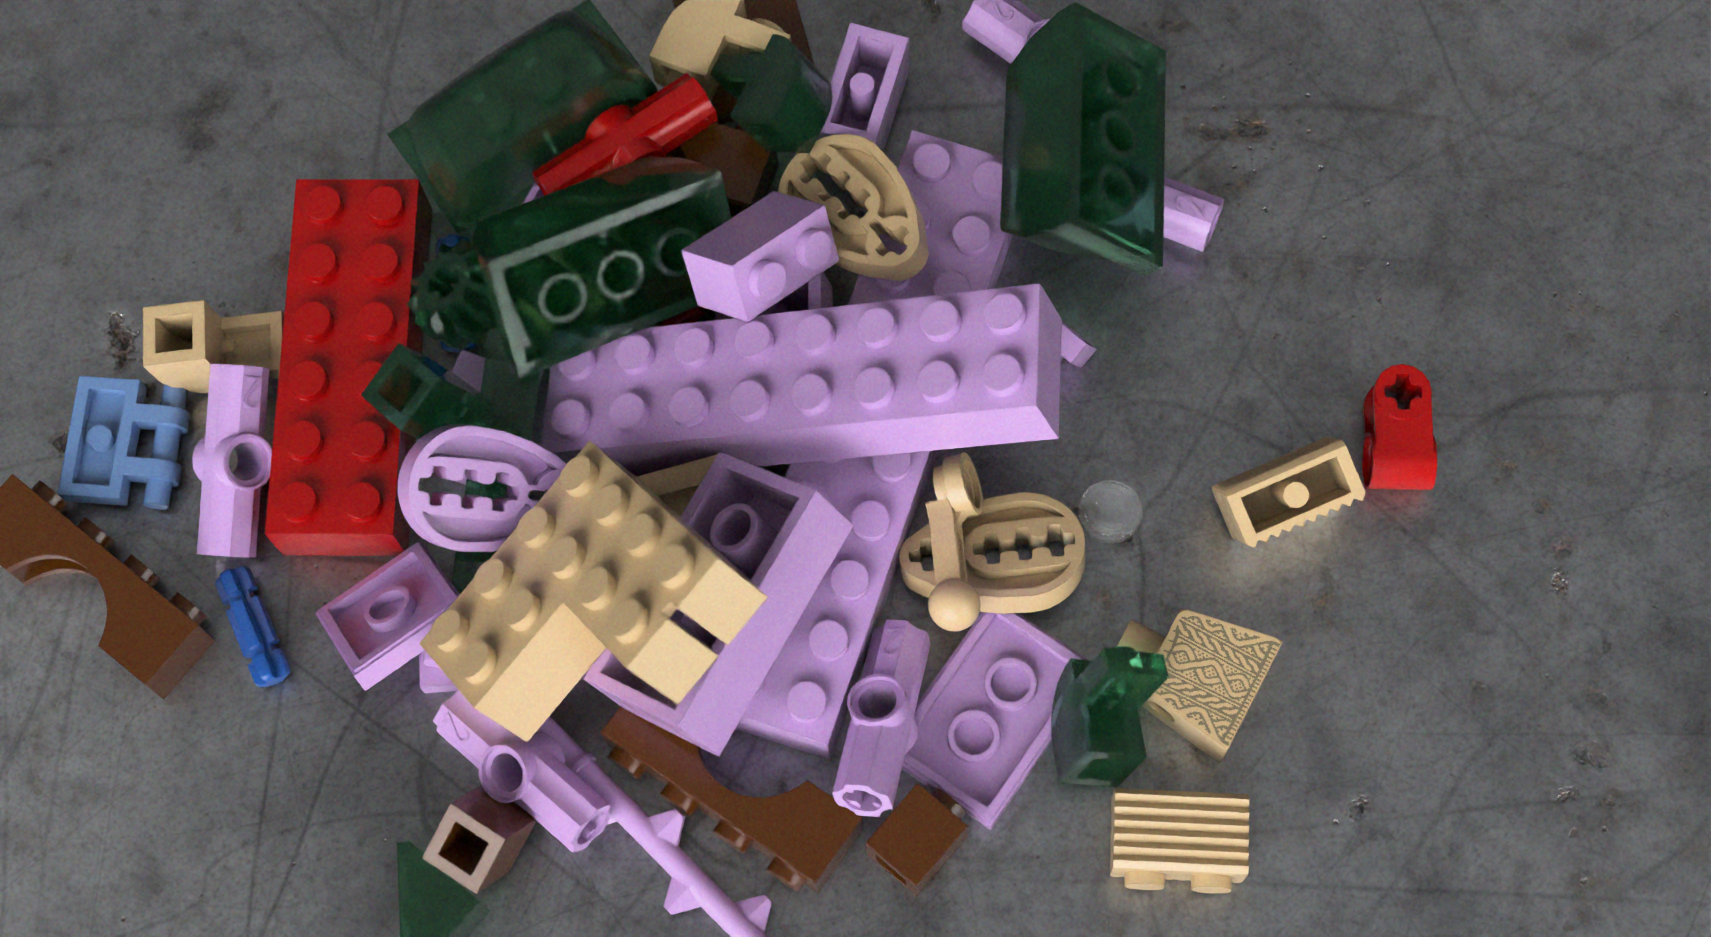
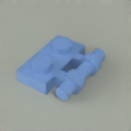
(105, 437)

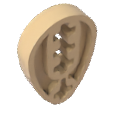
(873, 184)
(1011, 583)

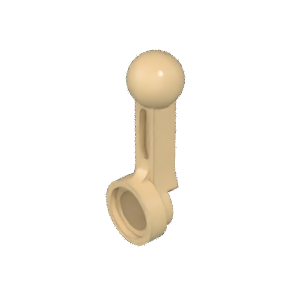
(958, 491)

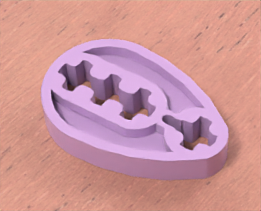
(482, 454)

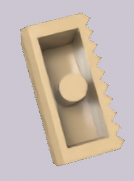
(1289, 491)
(1179, 838)

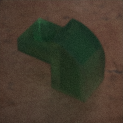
(777, 95)
(426, 396)
(1097, 715)

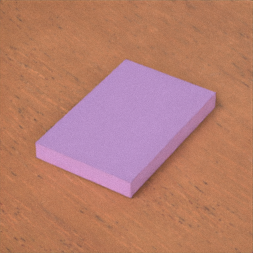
(988, 714)

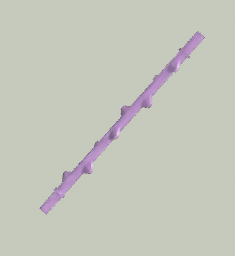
(660, 838)

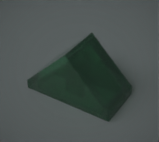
(431, 900)

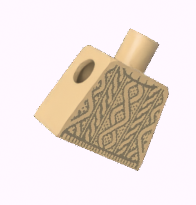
(1211, 676)

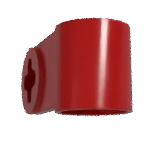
(1398, 442)

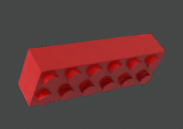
(342, 319)

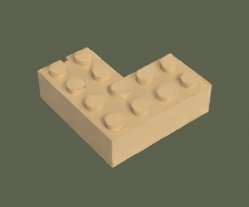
(586, 574)

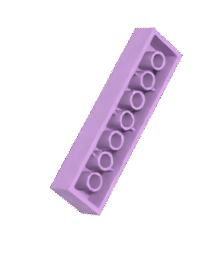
(817, 383)

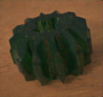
(453, 298)

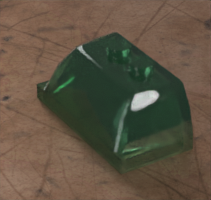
(518, 111)
(1086, 142)
(596, 258)

